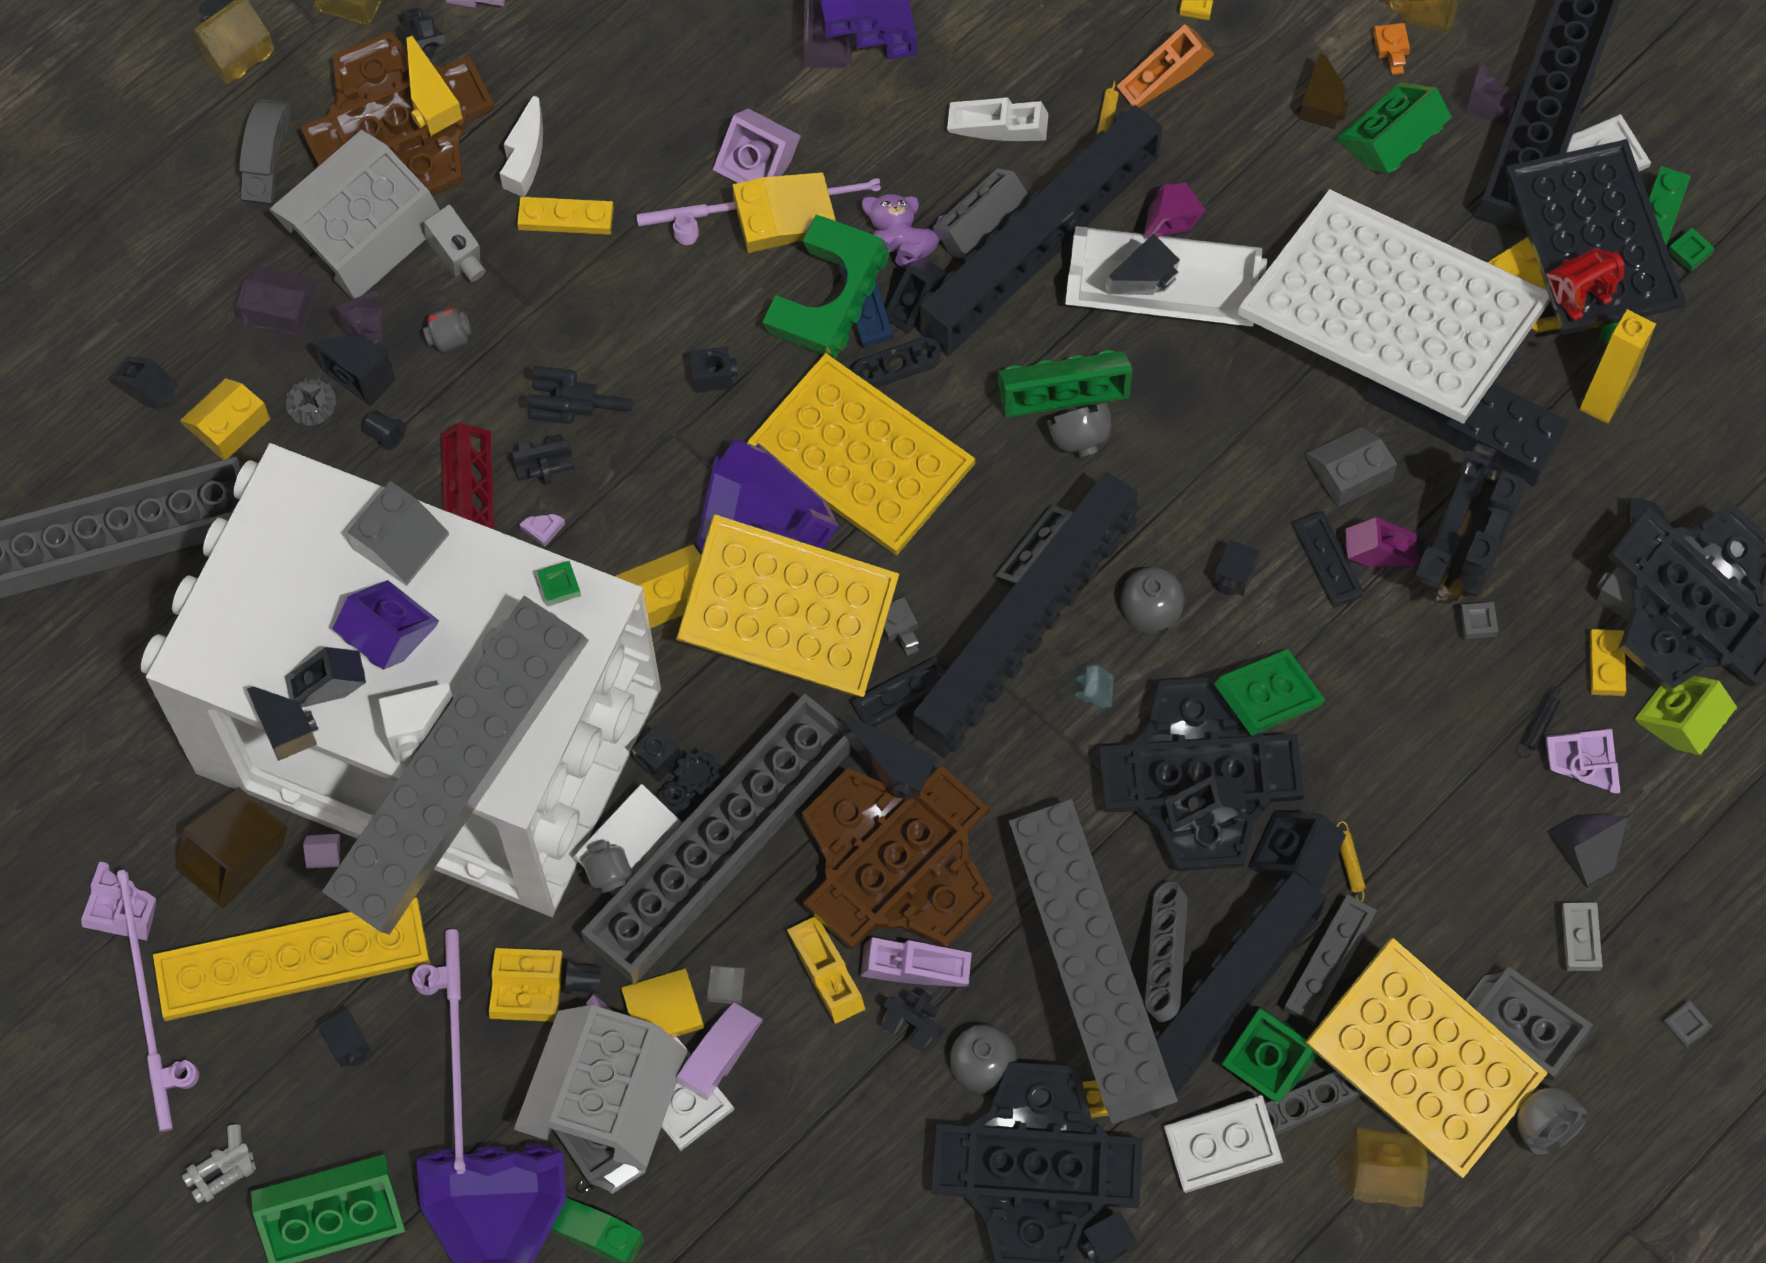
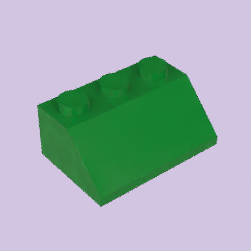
(1395, 126)

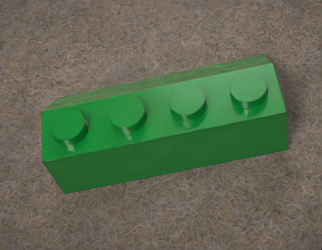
(1065, 383)
(327, 1211)

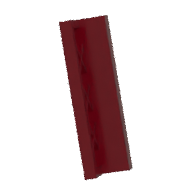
(457, 475)

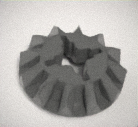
(309, 413)

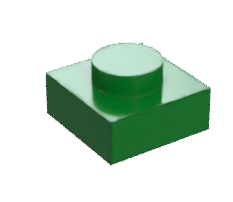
(1691, 250)
(558, 583)

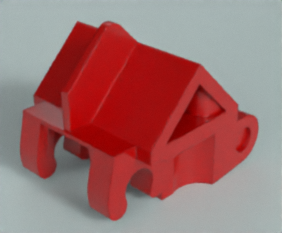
(1593, 272)

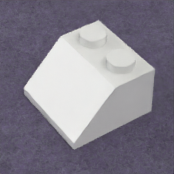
(411, 718)

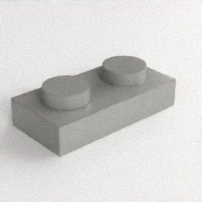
(1582, 937)

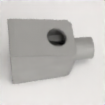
(454, 244)

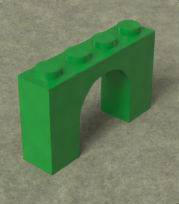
(827, 327)

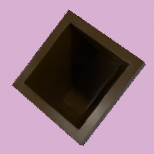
(229, 846)

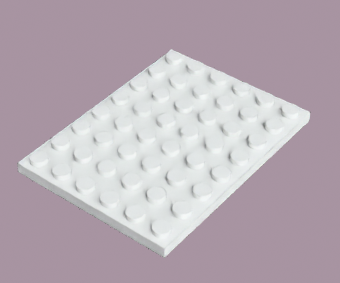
(1395, 305)

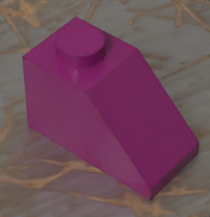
(1173, 211)
(1381, 544)

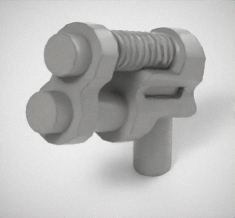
(233, 1162)

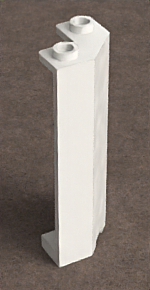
(1207, 288)

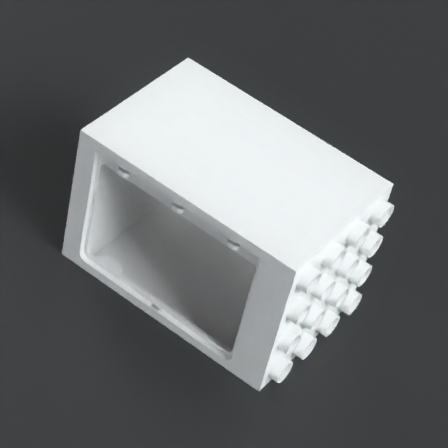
(272, 604)

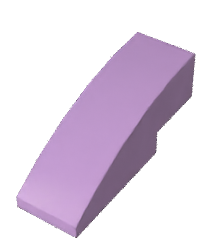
(915, 963)
(718, 1051)

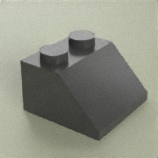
(1353, 465)
(397, 533)

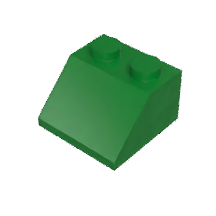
(1271, 1055)

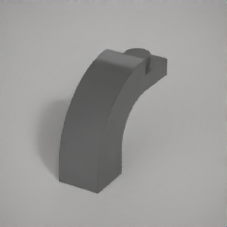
(261, 142)

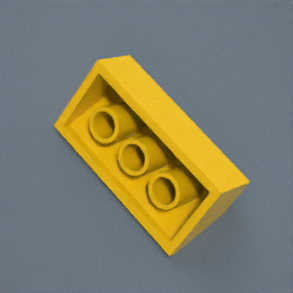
(666, 583)

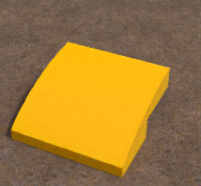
(525, 984)
(665, 1002)

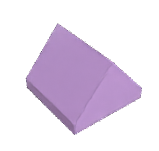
(322, 851)

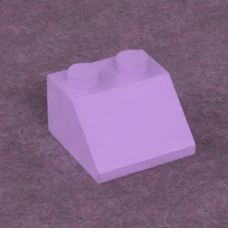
(755, 148)

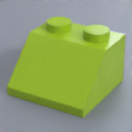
(1688, 714)

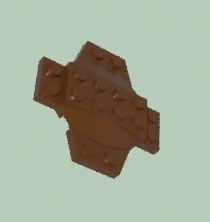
(377, 99)
(897, 858)

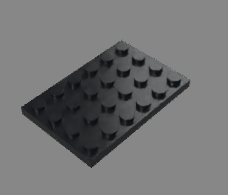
(1599, 203)

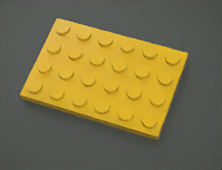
(863, 453)
(787, 606)
(1426, 1058)

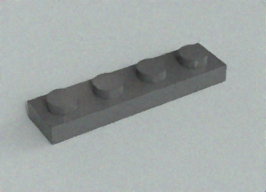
(1330, 960)

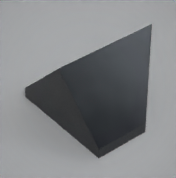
(1591, 845)

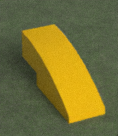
(826, 969)

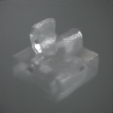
(726, 985)

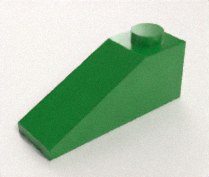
(598, 1232)

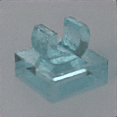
(1097, 686)

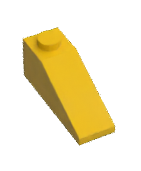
(431, 98)

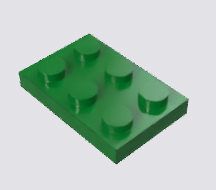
(1269, 692)

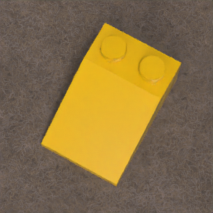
(780, 208)

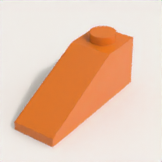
(1166, 66)

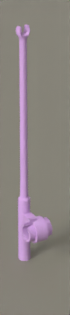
(686, 227)
(448, 978)
(160, 1078)

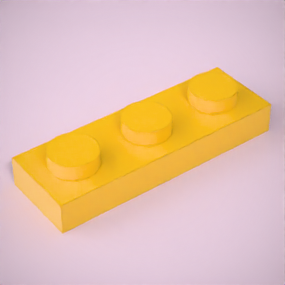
(565, 215)

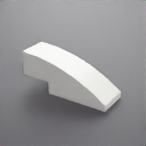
(999, 120)
(523, 150)

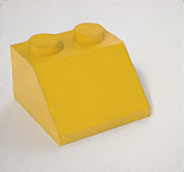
(226, 418)

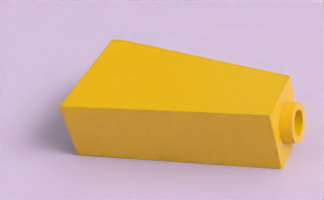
(1618, 366)

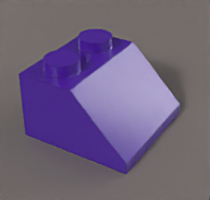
(384, 624)

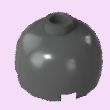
(1081, 429)
(1152, 599)
(981, 1058)
(1549, 1117)

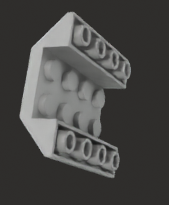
(359, 212)
(604, 1082)

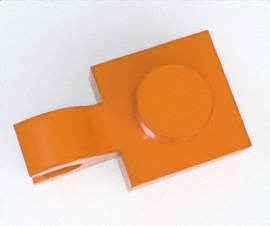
(1392, 43)

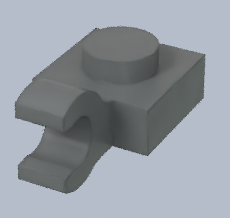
(901, 624)

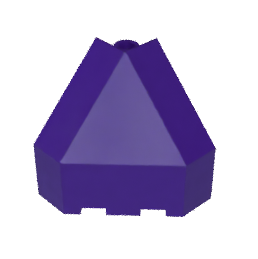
(873, 24)
(765, 494)
(497, 1206)

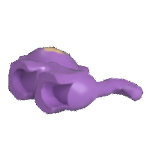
(893, 219)

